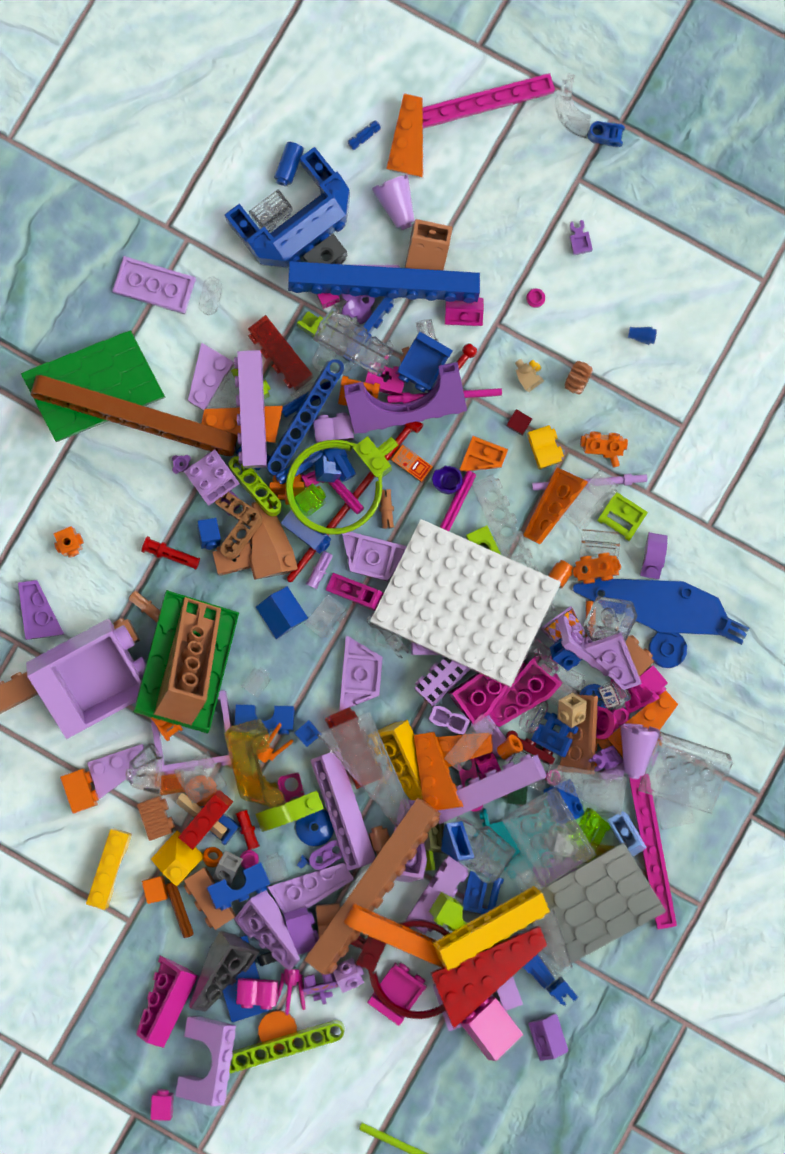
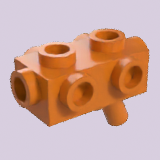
(608, 445)
(601, 567)

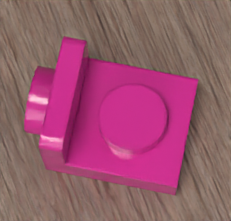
(487, 763)

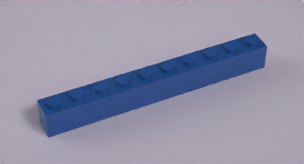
(384, 282)

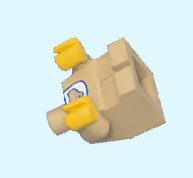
(527, 374)

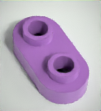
(327, 854)

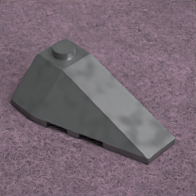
(224, 962)

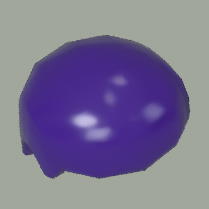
(447, 480)

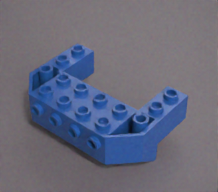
(306, 227)

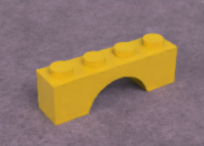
(108, 867)

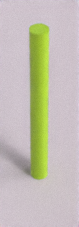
(389, 1139)

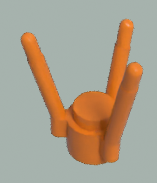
(268, 754)

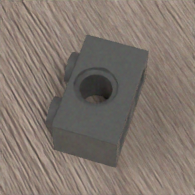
(329, 246)

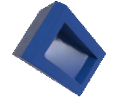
(456, 842)

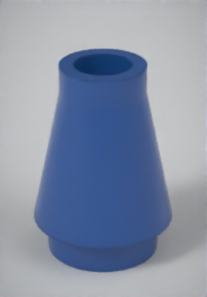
(643, 334)

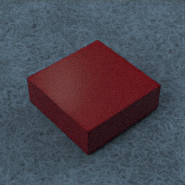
(519, 422)

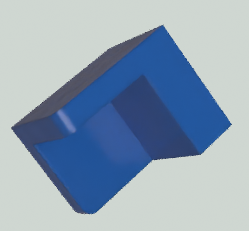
(325, 470)
(307, 733)
(231, 826)

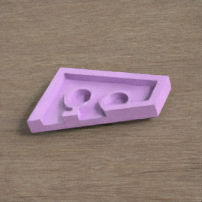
(615, 659)

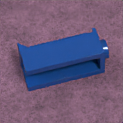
(316, 540)

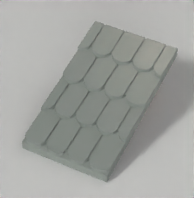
(601, 901)

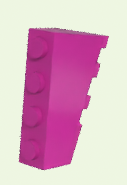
(165, 1002)

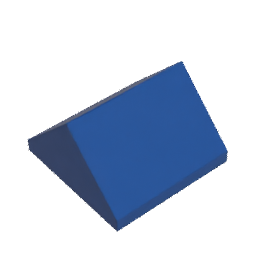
(281, 612)

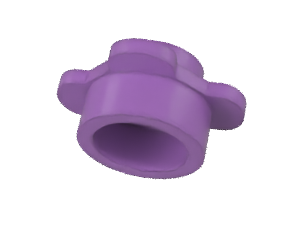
(180, 459)

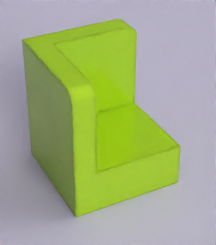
(309, 323)

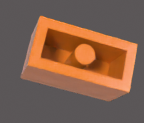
(79, 790)

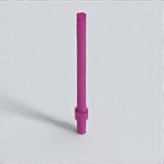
(407, 397)

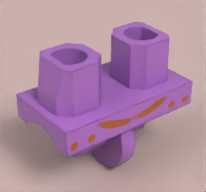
(311, 987)

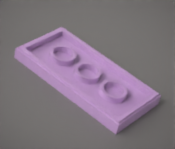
(154, 285)

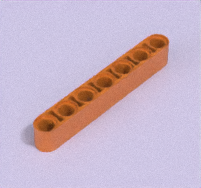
(392, 933)

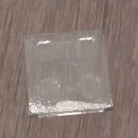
(200, 777)

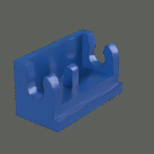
(561, 988)

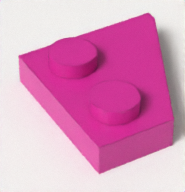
(641, 696)

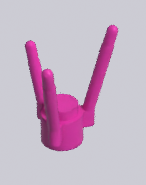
(291, 978)

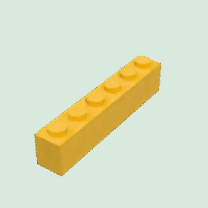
(491, 927)

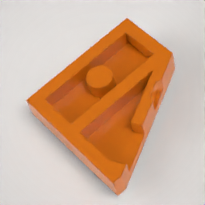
(483, 456)

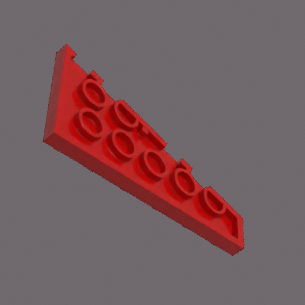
(477, 978)

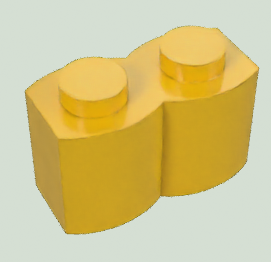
(544, 447)

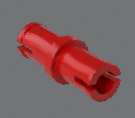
(247, 829)

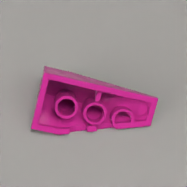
(478, 695)

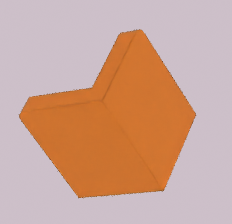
(155, 889)

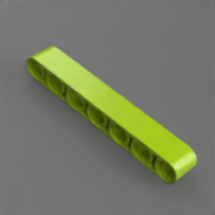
(287, 1041)

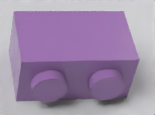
(300, 929)

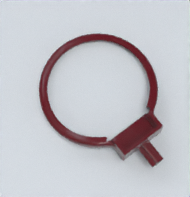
(369, 958)

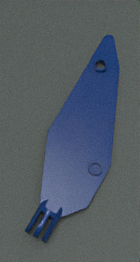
(669, 606)

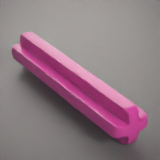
(347, 496)

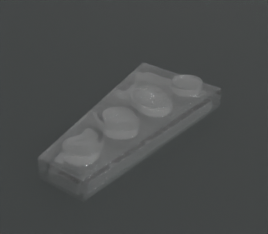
(595, 787)

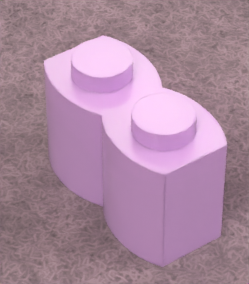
(333, 428)
(444, 718)

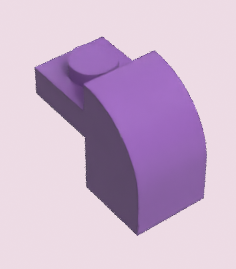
(654, 555)

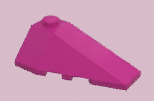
(527, 691)

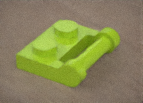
(626, 511)

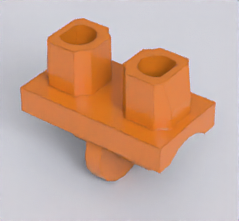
(280, 489)

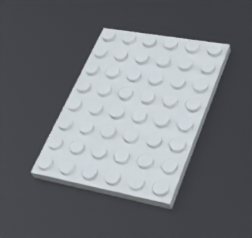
(465, 602)

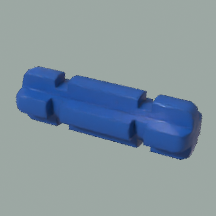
(364, 135)

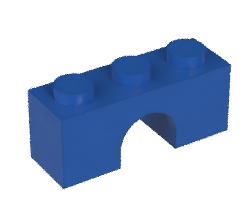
(282, 715)
(223, 895)

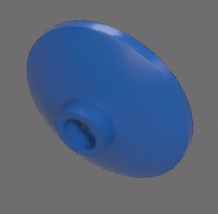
(317, 837)

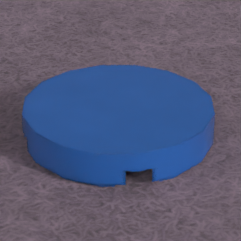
(668, 649)

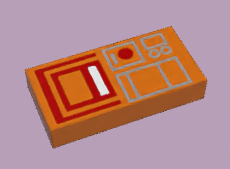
(412, 463)

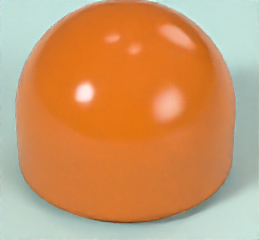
(212, 862)

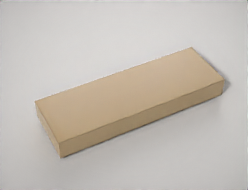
(185, 803)

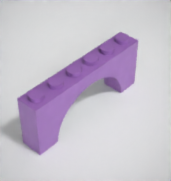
(372, 414)

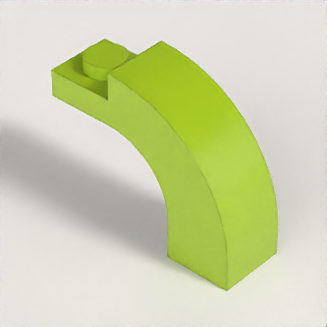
(290, 812)

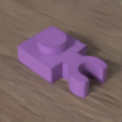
(580, 241)
(606, 758)

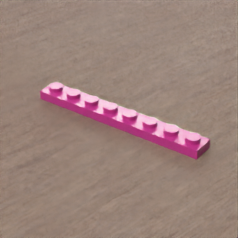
(487, 100)
(653, 853)

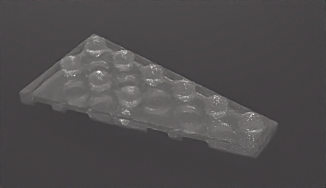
(366, 759)

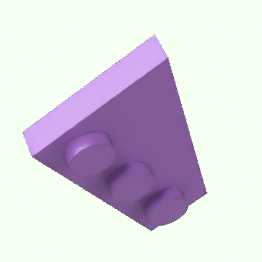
(36, 612)

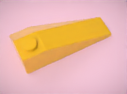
(401, 748)

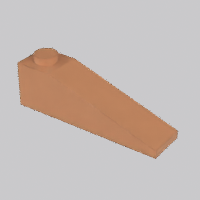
(270, 548)

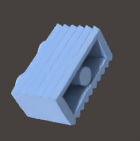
(627, 833)

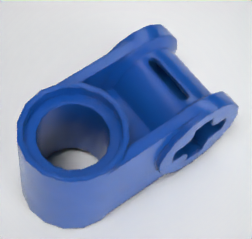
(608, 133)

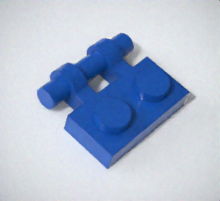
(551, 739)

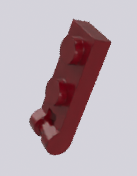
(529, 746)

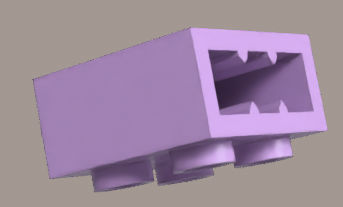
(211, 477)

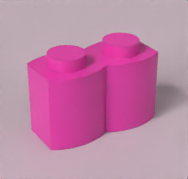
(257, 992)

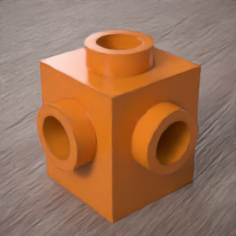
(63, 537)

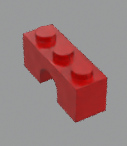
(205, 819)

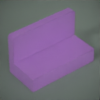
(548, 1037)

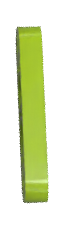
(252, 487)

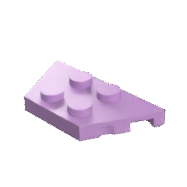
(372, 556)
(360, 674)

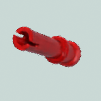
(162, 550)

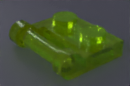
(589, 824)

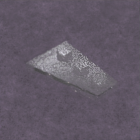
(555, 953)

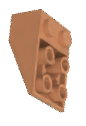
(428, 245)

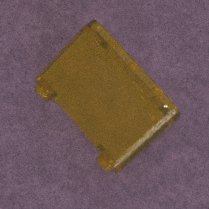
(243, 745)

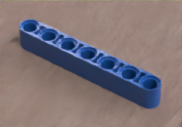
(313, 411)

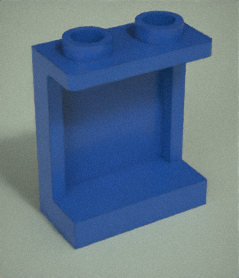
(423, 362)

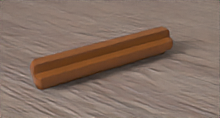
(179, 910)

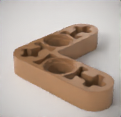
(244, 518)

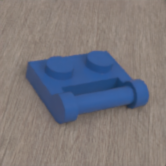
(475, 894)

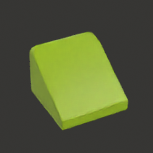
(430, 864)

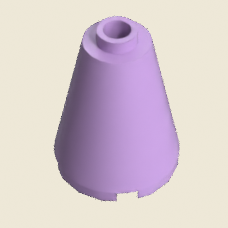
(396, 201)
(637, 748)

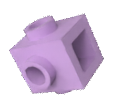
(348, 975)

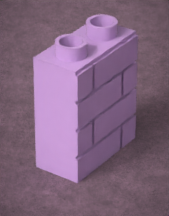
(87, 677)

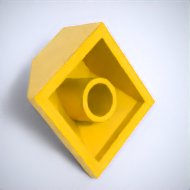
(176, 859)

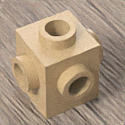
(572, 710)

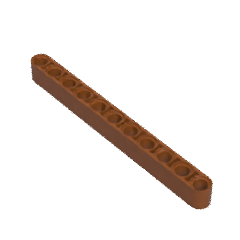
(133, 415)

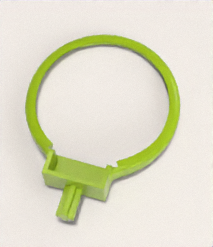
(370, 455)

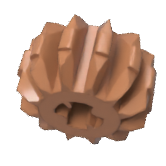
(578, 377)

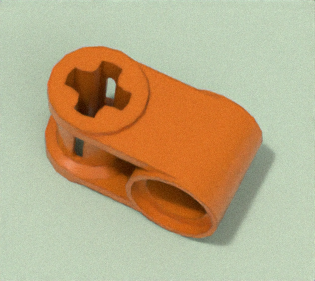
(164, 726)

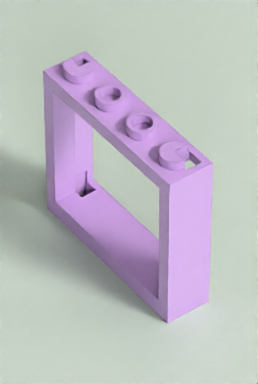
(225, 760)

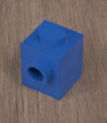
(208, 533)
(563, 657)

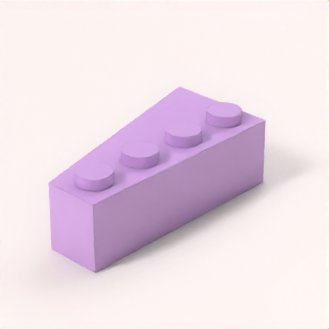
(445, 880)

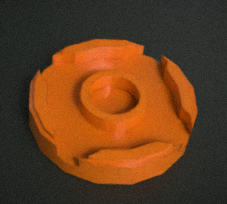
(275, 1025)

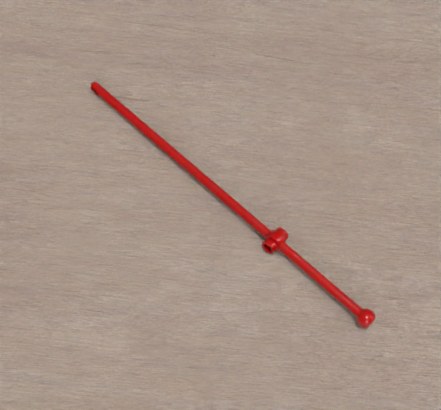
(469, 351)

